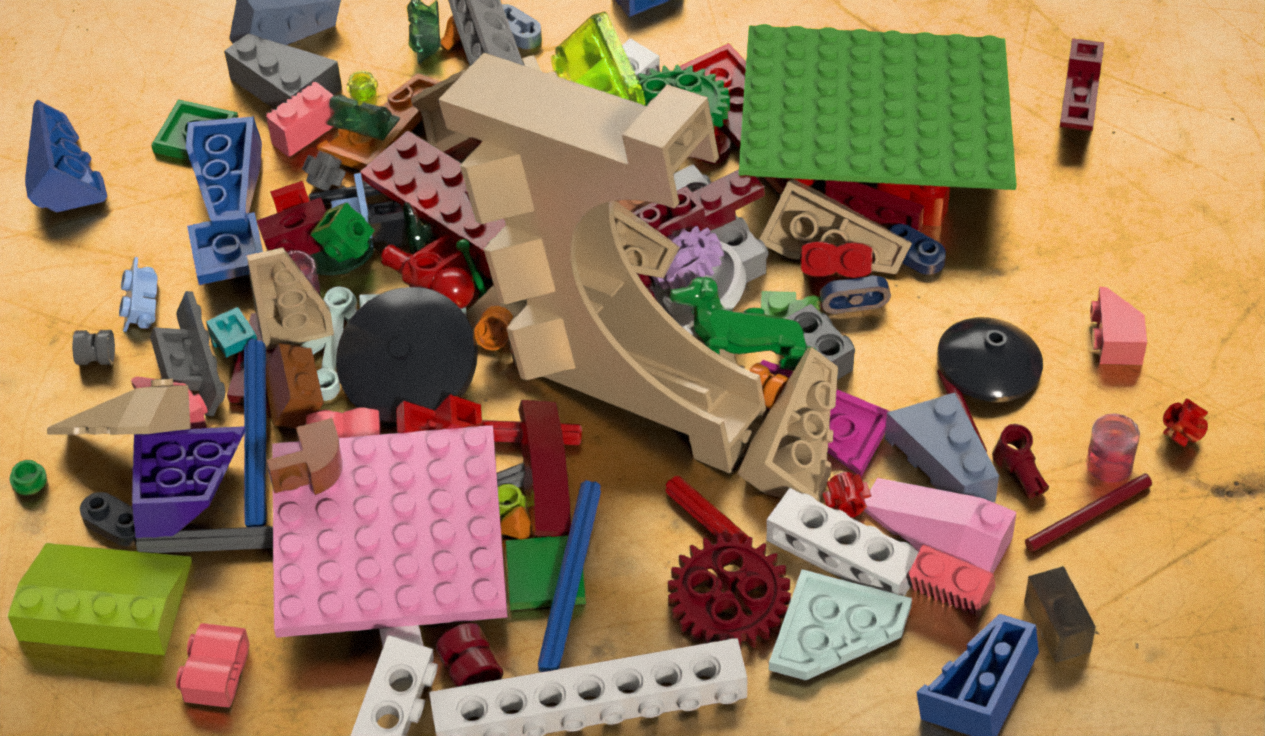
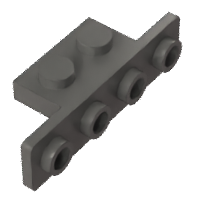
(187, 356)

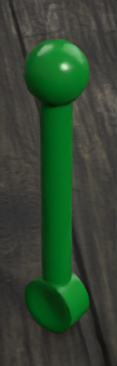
(463, 246)

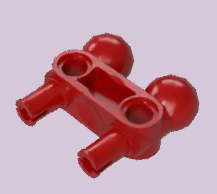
(438, 268)

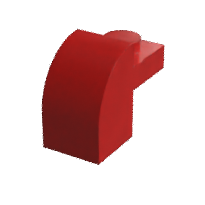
(451, 414)

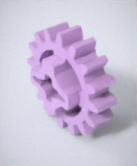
(694, 259)

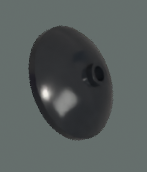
(989, 359)

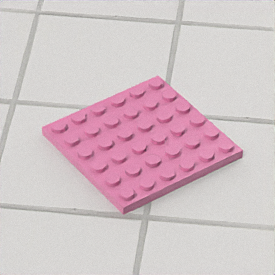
(395, 539)

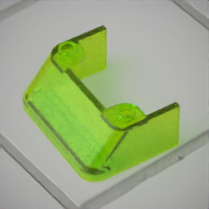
(597, 59)

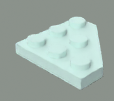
(835, 623)

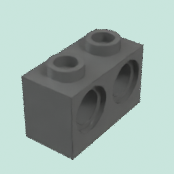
(826, 338)

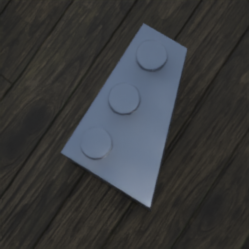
(283, 19)
(944, 446)

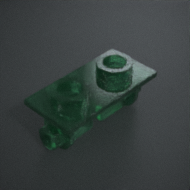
(424, 28)
(362, 119)

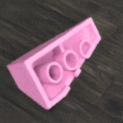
(943, 520)

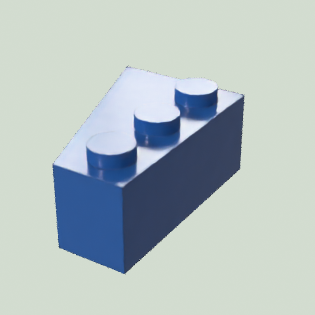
(984, 681)

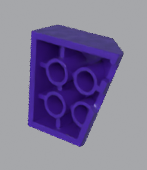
(178, 476)

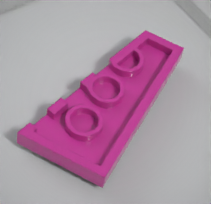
(855, 427)

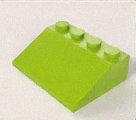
(99, 598)

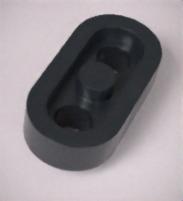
(109, 518)

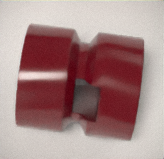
(468, 656)

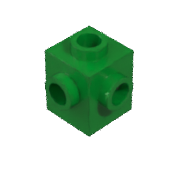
(343, 233)

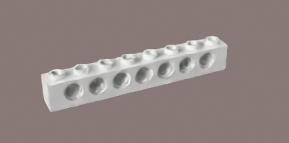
(601, 680)

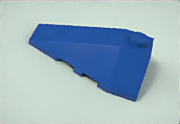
(226, 165)
(56, 166)

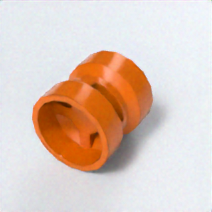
(489, 333)
(771, 384)

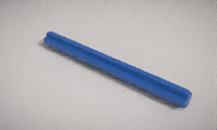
(255, 434)
(569, 577)

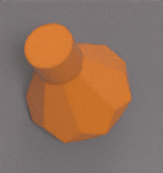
(451, 35)
(516, 524)

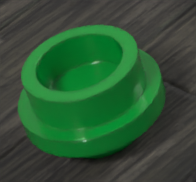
(27, 477)

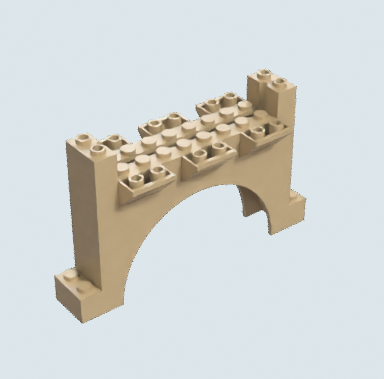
(552, 171)

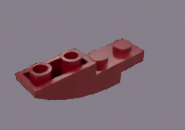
(706, 207)

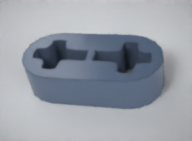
(523, 23)

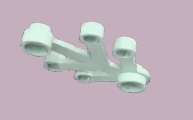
(342, 307)

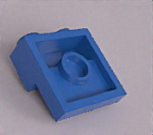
(223, 249)

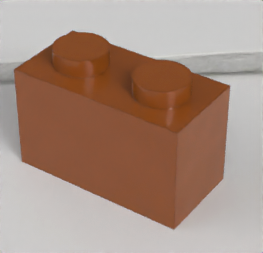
(292, 385)

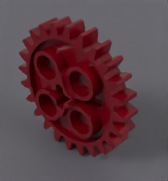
(702, 610)

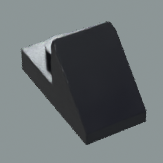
(389, 224)

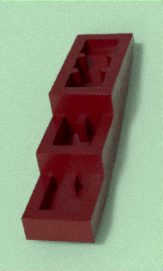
(545, 468)

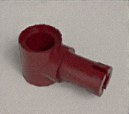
(1020, 460)

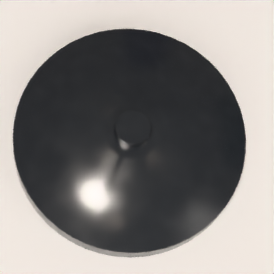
(406, 349)

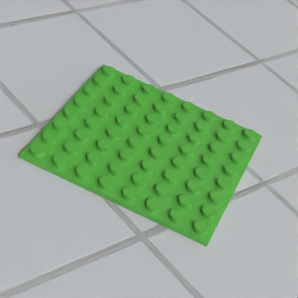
(877, 107)

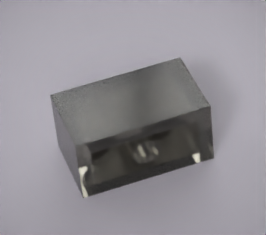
(1059, 614)

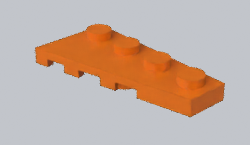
(360, 150)

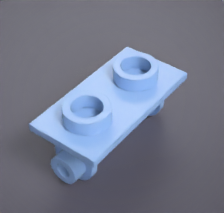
(133, 306)

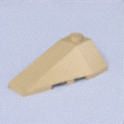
(811, 216)
(644, 246)
(285, 301)
(134, 412)
(796, 433)

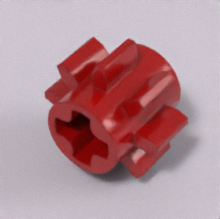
(1185, 422)
(847, 493)

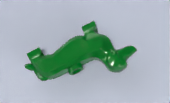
(740, 331)

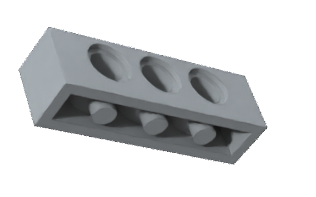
(484, 29)
(735, 234)

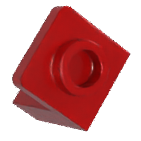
(289, 196)

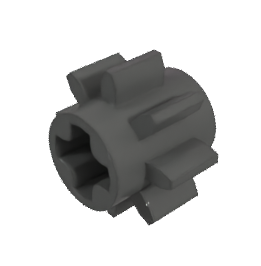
(323, 170)

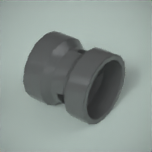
(93, 347)

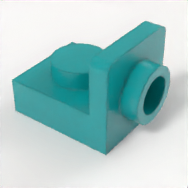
(230, 331)

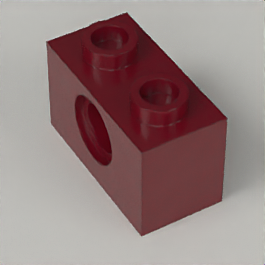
(293, 227)

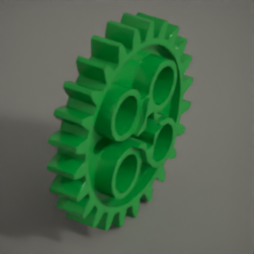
(690, 81)

